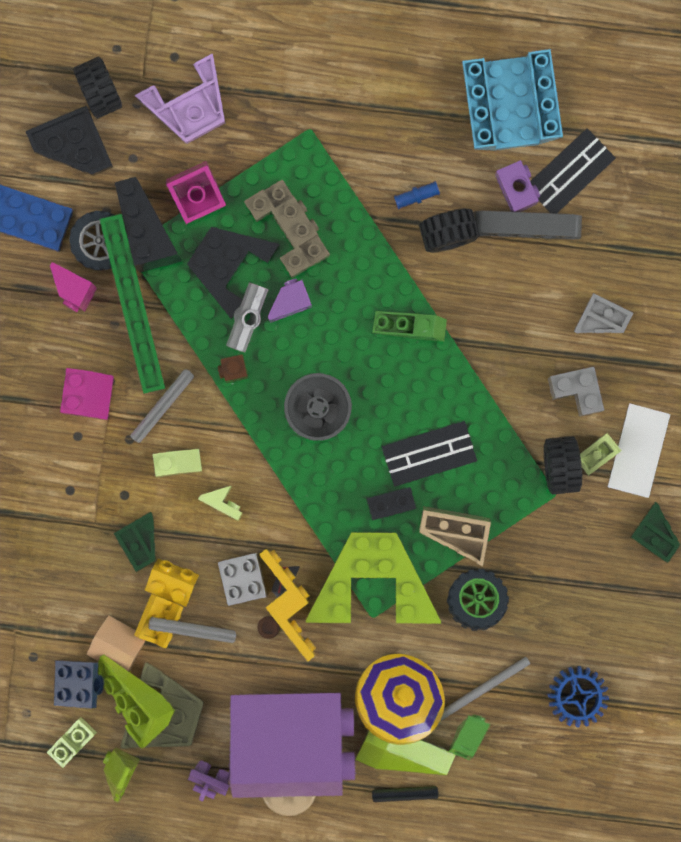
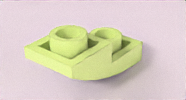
(71, 742)

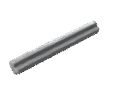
(162, 406)
(193, 630)

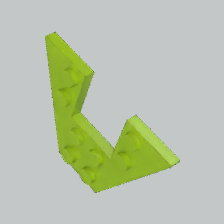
(373, 557)

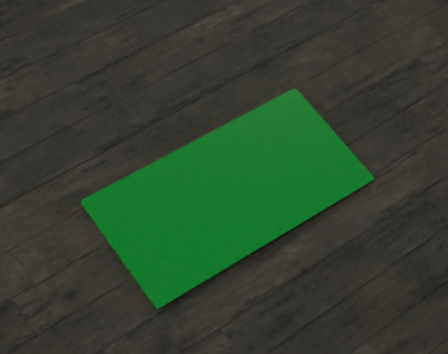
(393, 382)

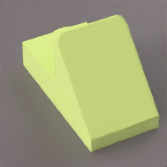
(598, 453)
(216, 500)

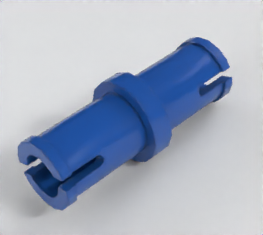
(416, 195)

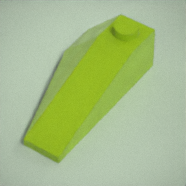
(142, 706)
(414, 757)
(119, 771)

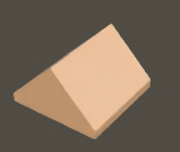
(116, 642)

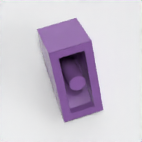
(290, 300)

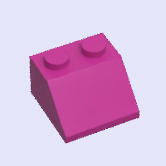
(195, 192)
(72, 288)
(86, 394)

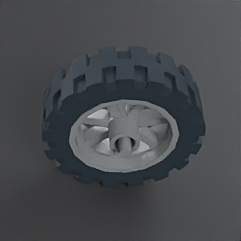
(76, 241)

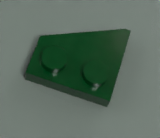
(656, 534)
(138, 541)

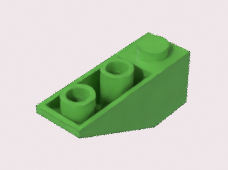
(410, 325)
(469, 736)

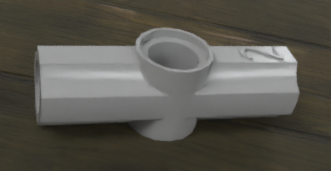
(242, 330)

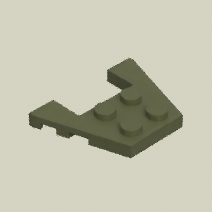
(184, 719)

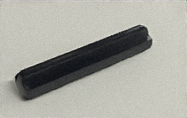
(405, 794)

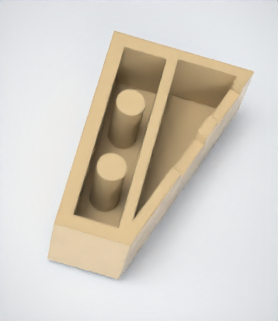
(458, 531)

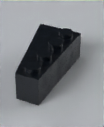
(145, 232)

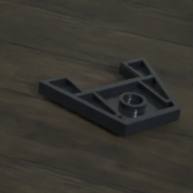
(220, 258)

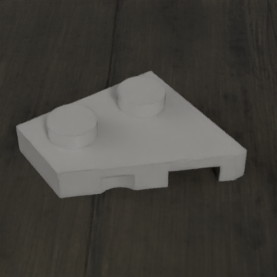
(603, 317)

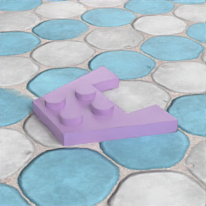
(194, 111)

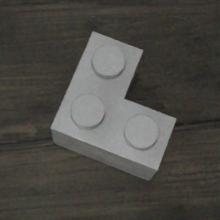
(582, 385)

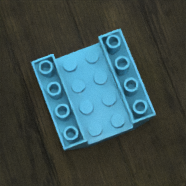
(512, 101)

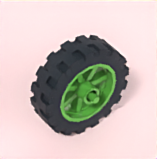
(490, 582)

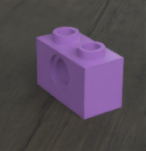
(517, 200)

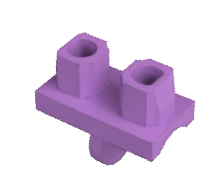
(199, 776)

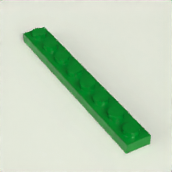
(132, 303)

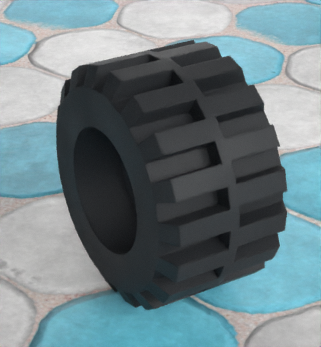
(97, 87)
(449, 230)
(562, 465)

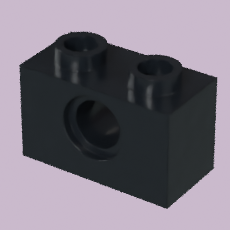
(391, 503)

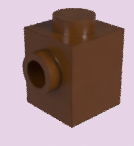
(233, 369)

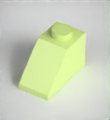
(177, 462)

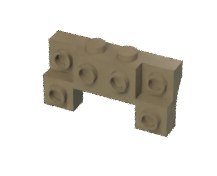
(294, 223)

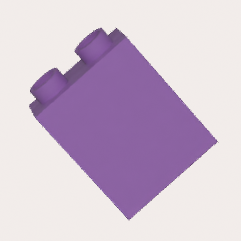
(289, 745)

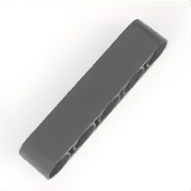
(528, 225)

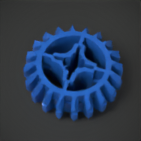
(567, 699)

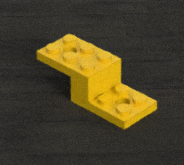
(288, 604)

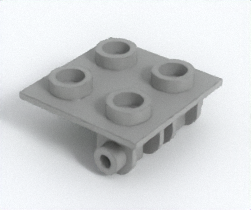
(242, 579)

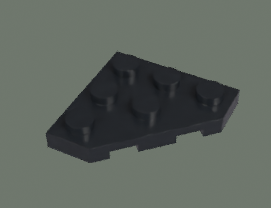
(72, 142)

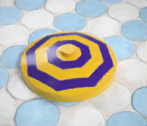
(399, 699)

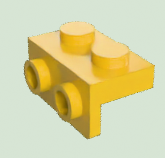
(171, 582)
(158, 608)

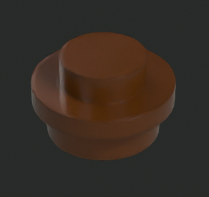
(268, 627)

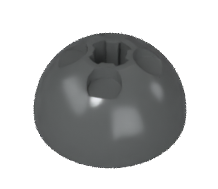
(302, 402)

